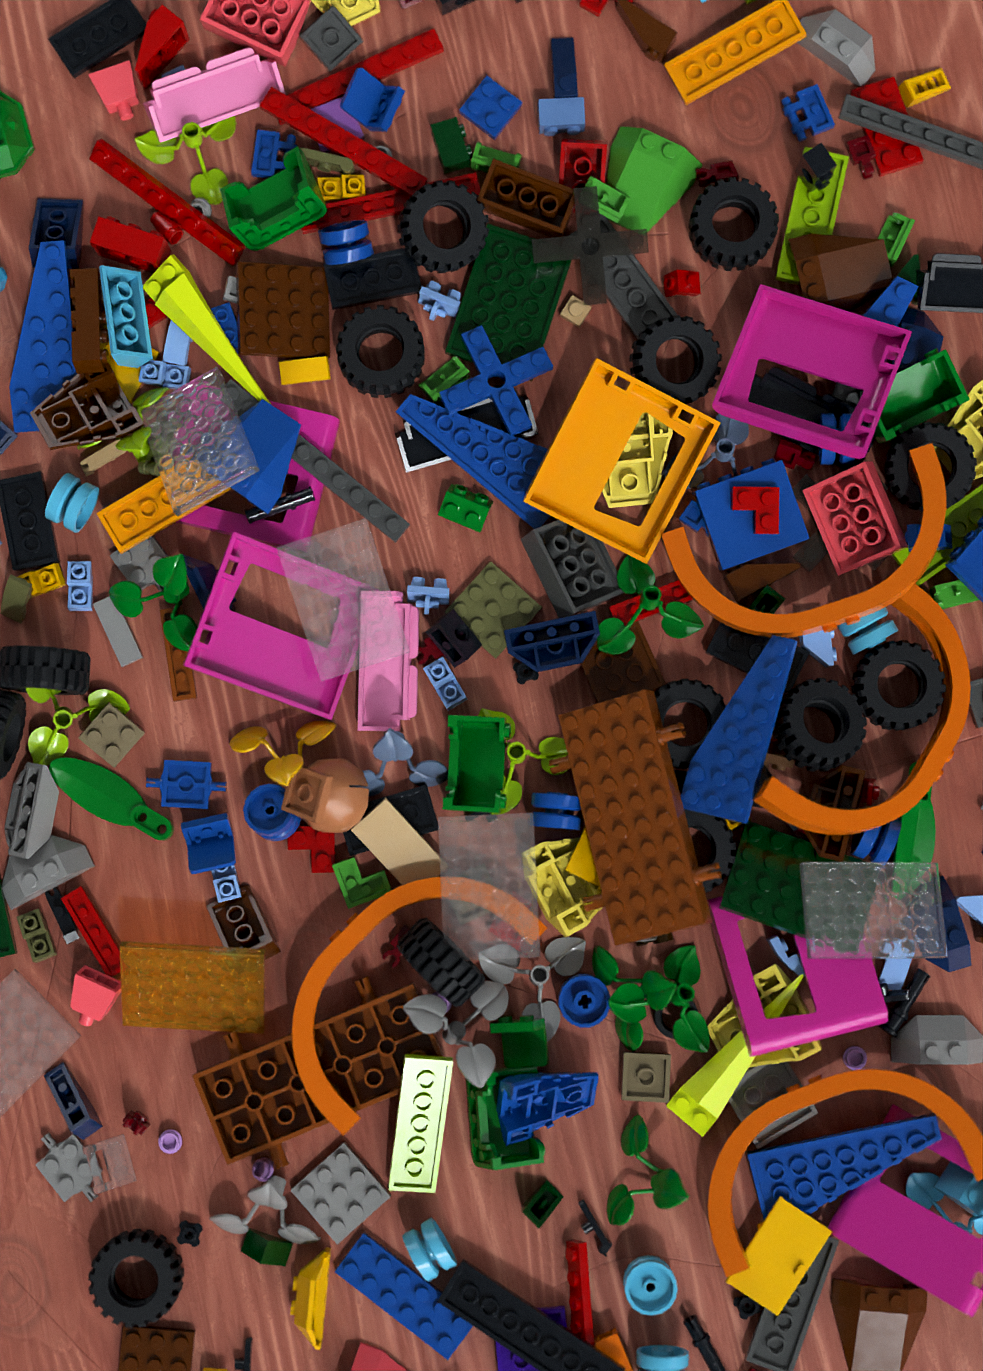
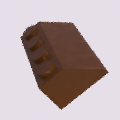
(527, 199)

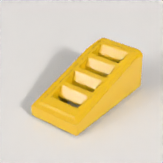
(911, 93)

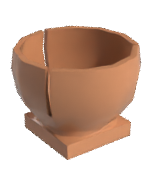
(323, 796)

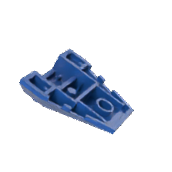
(273, 442)
(539, 1099)

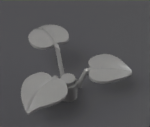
(564, 955)
(428, 1017)
(272, 1196)

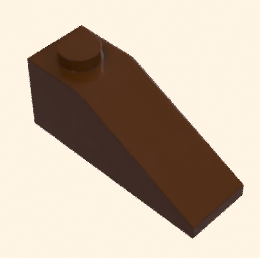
(650, 34)
(754, 577)

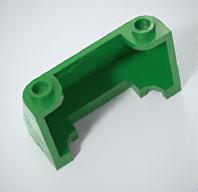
(274, 205)
(920, 394)
(476, 764)
(485, 1131)

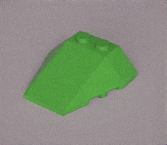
(650, 173)

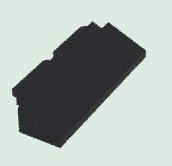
(951, 284)
(798, 398)
(420, 453)

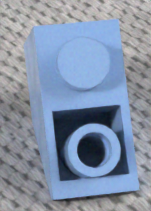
(820, 647)

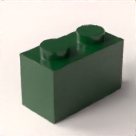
(450, 145)

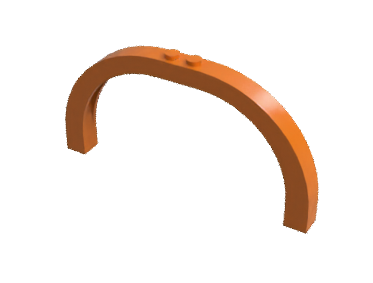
(847, 610)
(948, 649)
(317, 1085)
(721, 1186)

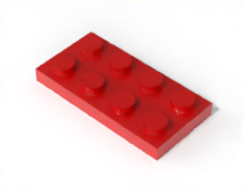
(890, 153)

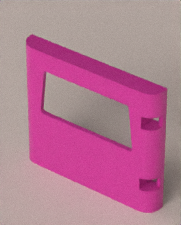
(821, 343)
(318, 430)
(252, 651)
(842, 992)
(911, 1236)

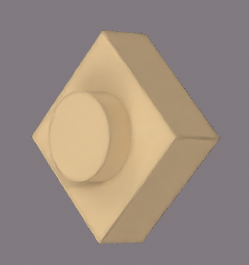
(575, 311)

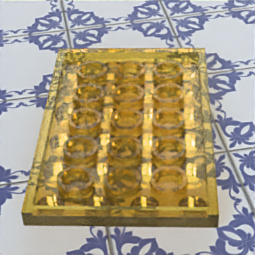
(193, 987)

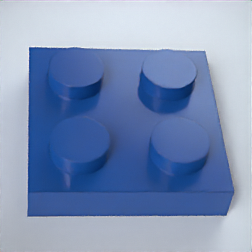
(490, 107)

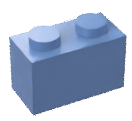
(561, 116)

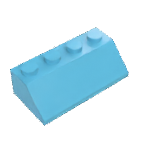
(126, 316)

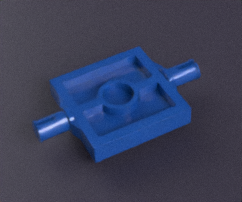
(186, 784)

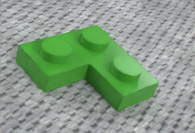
(358, 888)

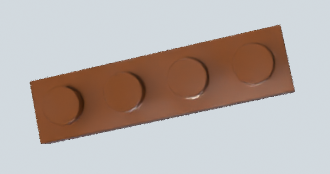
(181, 677)

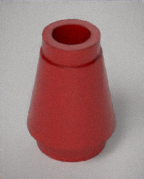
(170, 229)

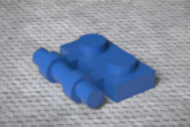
(814, 110)
(266, 153)

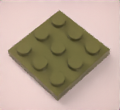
(494, 605)

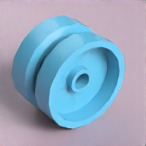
(72, 502)
(869, 631)
(429, 1249)
(649, 1270)
(662, 1358)

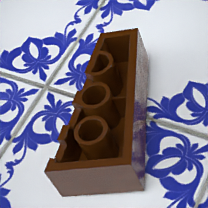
(88, 322)

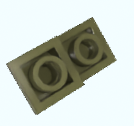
(15, 598)
(37, 935)

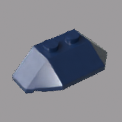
(923, 339)
(202, 578)
(554, 642)
(956, 937)

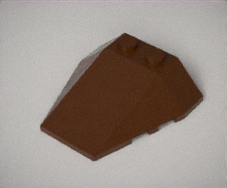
(840, 269)
(86, 411)
(877, 1323)

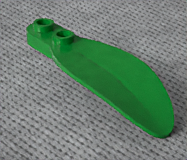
(107, 796)
(917, 832)

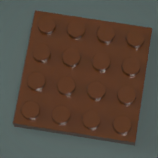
(282, 310)

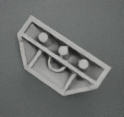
(840, 45)
(31, 810)
(46, 869)
(937, 1041)

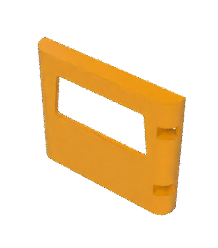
(591, 445)

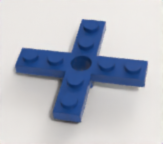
(489, 366)

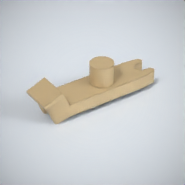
(100, 458)

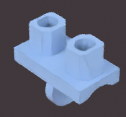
(438, 303)
(428, 596)

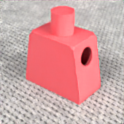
(117, 88)
(93, 994)

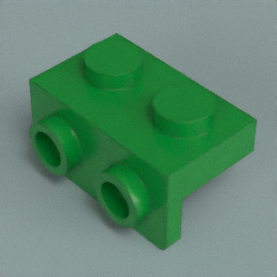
(465, 507)

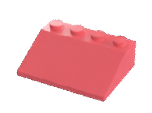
(262, 25)
(855, 518)

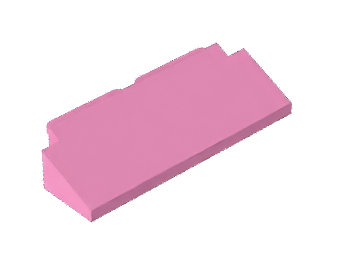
(223, 90)
(391, 687)

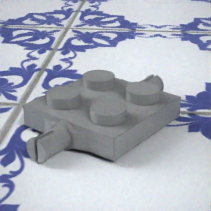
(138, 562)
(67, 1168)

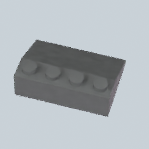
(571, 567)

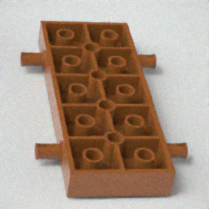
(635, 818)
(258, 1094)

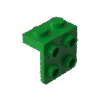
(522, 1040)

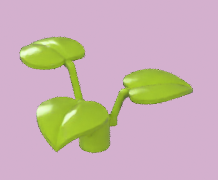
(202, 185)
(138, 440)
(50, 744)
(516, 752)

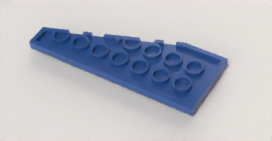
(45, 339)
(487, 454)
(732, 756)
(826, 1166)

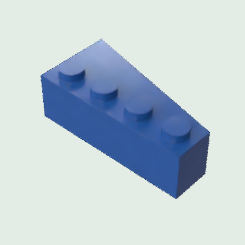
(892, 302)

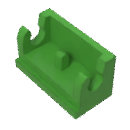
(484, 155)
(610, 201)
(895, 234)
(447, 376)
(952, 594)

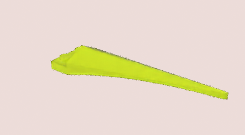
(183, 303)
(709, 1089)

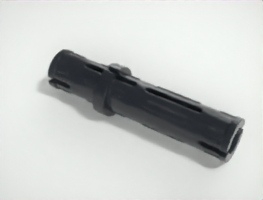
(306, 496)
(702, 1342)

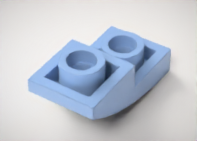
(176, 345)
(164, 375)
(80, 586)
(445, 683)
(226, 883)
(791, 961)
(894, 972)

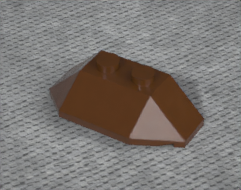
(840, 791)

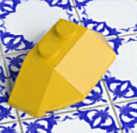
(311, 1298)

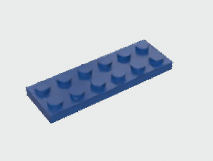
(403, 1295)

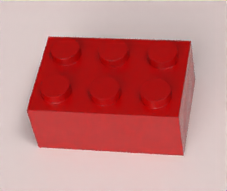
(129, 244)

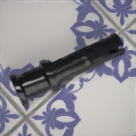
(899, 1012)

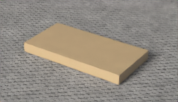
(397, 844)

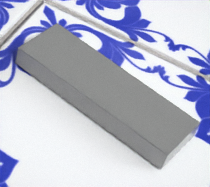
(118, 632)

